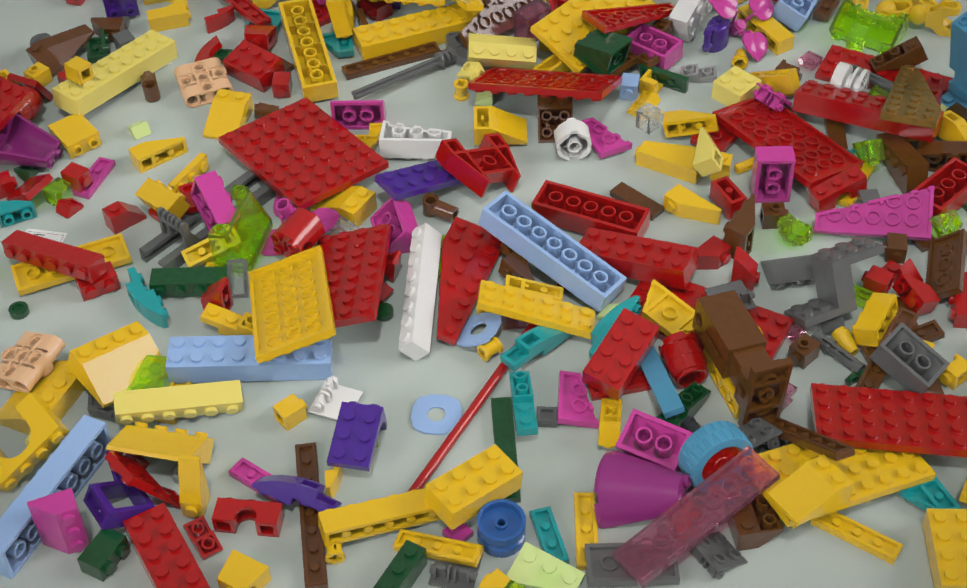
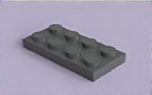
(606, 572)

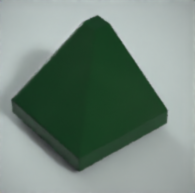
(26, 172)

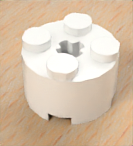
(572, 139)

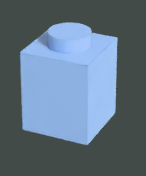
(630, 86)

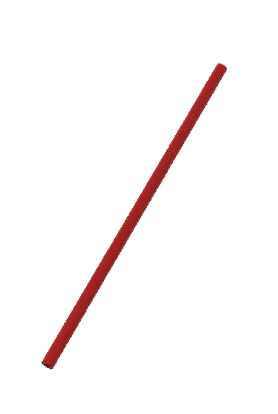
(463, 422)

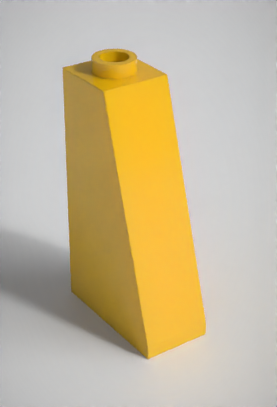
(668, 159)

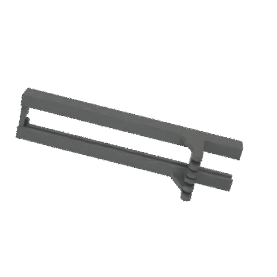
(176, 228)

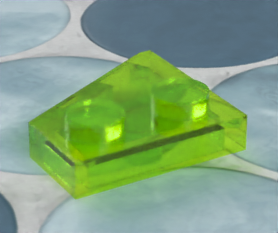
(946, 222)

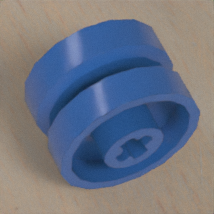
(501, 528)

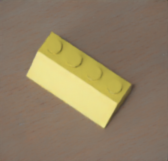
(502, 51)

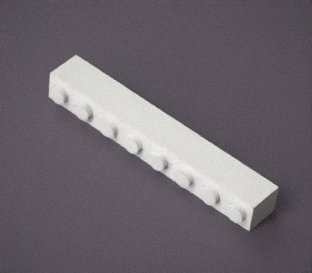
(420, 292)

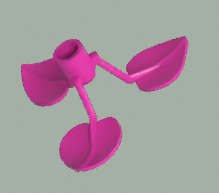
(755, 42)
(283, 209)

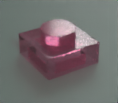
(810, 60)

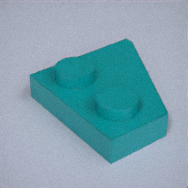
(339, 46)
(930, 495)

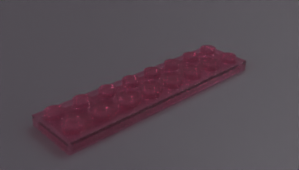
(695, 516)

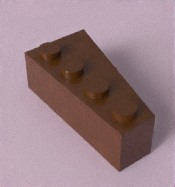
(941, 152)
(903, 162)

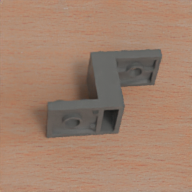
(834, 281)

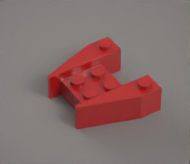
(482, 165)

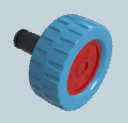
(709, 448)

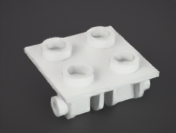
(330, 398)

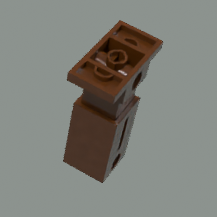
(740, 354)

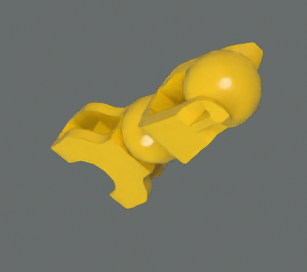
(934, 16)

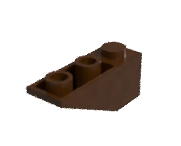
(907, 53)

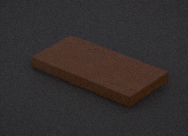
(947, 263)

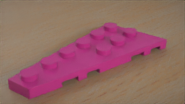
(893, 214)

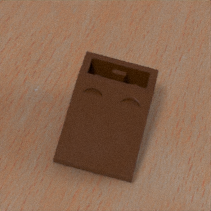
(551, 114)
(741, 227)

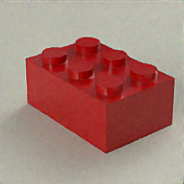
(253, 65)

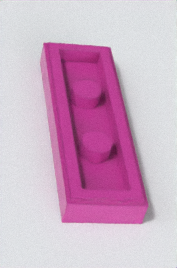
(98, 173)
(247, 473)

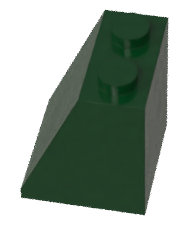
(603, 51)

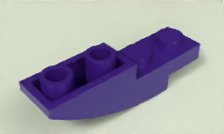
(288, 489)

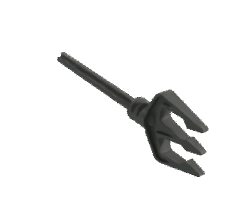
(452, 54)

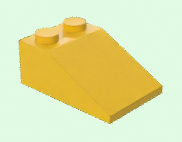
(228, 112)
(352, 203)
(812, 490)

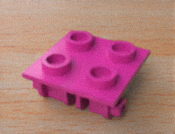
(773, 100)

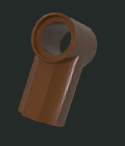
(150, 87)
(434, 207)

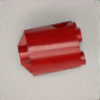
(297, 233)

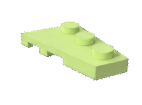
(543, 570)

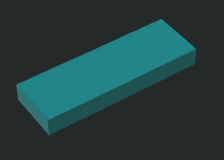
(548, 533)

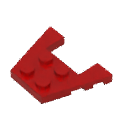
(134, 473)

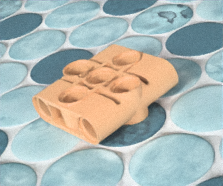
(201, 81)
(29, 360)

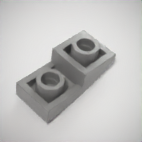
(701, 75)

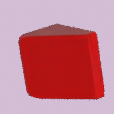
(68, 207)

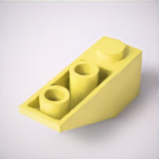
(707, 155)

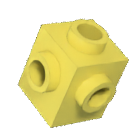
(470, 71)

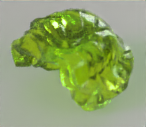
(794, 231)

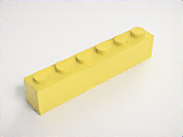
(177, 402)

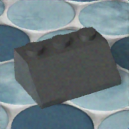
(787, 270)
(909, 360)

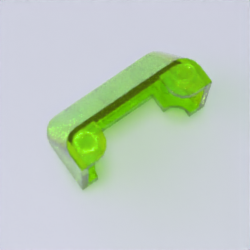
(883, 30)
(246, 232)

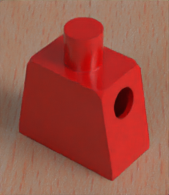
(260, 35)

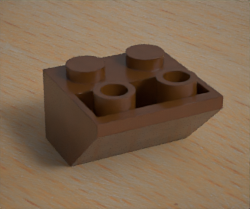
(754, 524)

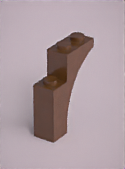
(514, 264)

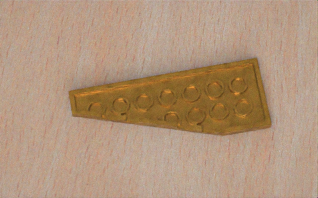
(911, 100)

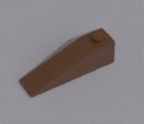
(59, 48)

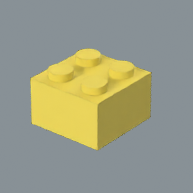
(734, 86)

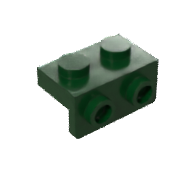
(98, 47)

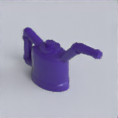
(716, 34)

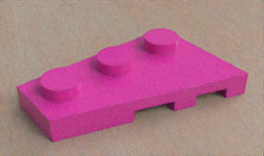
(603, 141)
(573, 403)

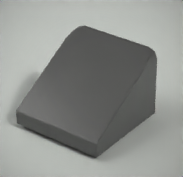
(832, 324)

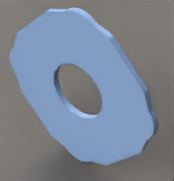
(492, 323)
(425, 403)

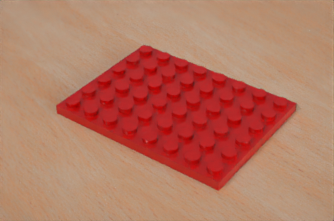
(303, 153)

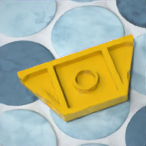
(667, 310)

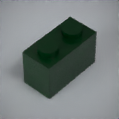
(103, 554)

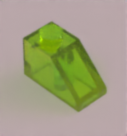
(870, 151)

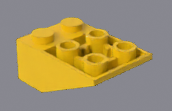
(494, 120)

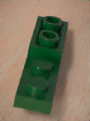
(693, 399)

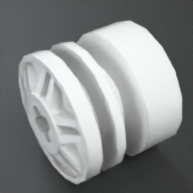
(844, 77)

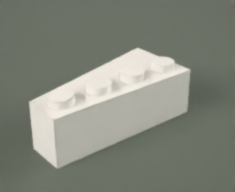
(408, 142)

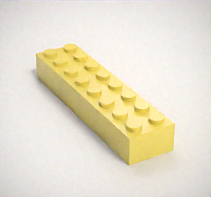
(116, 73)

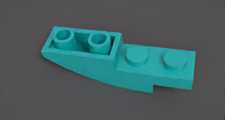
(15, 212)
(146, 300)
(608, 320)
(531, 344)
(523, 403)

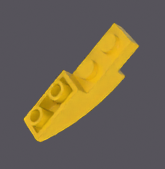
(227, 321)

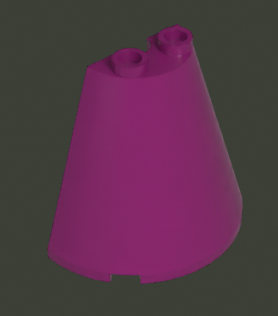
(27, 145)
(634, 489)

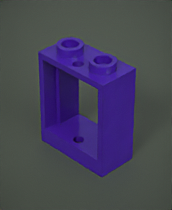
(105, 514)

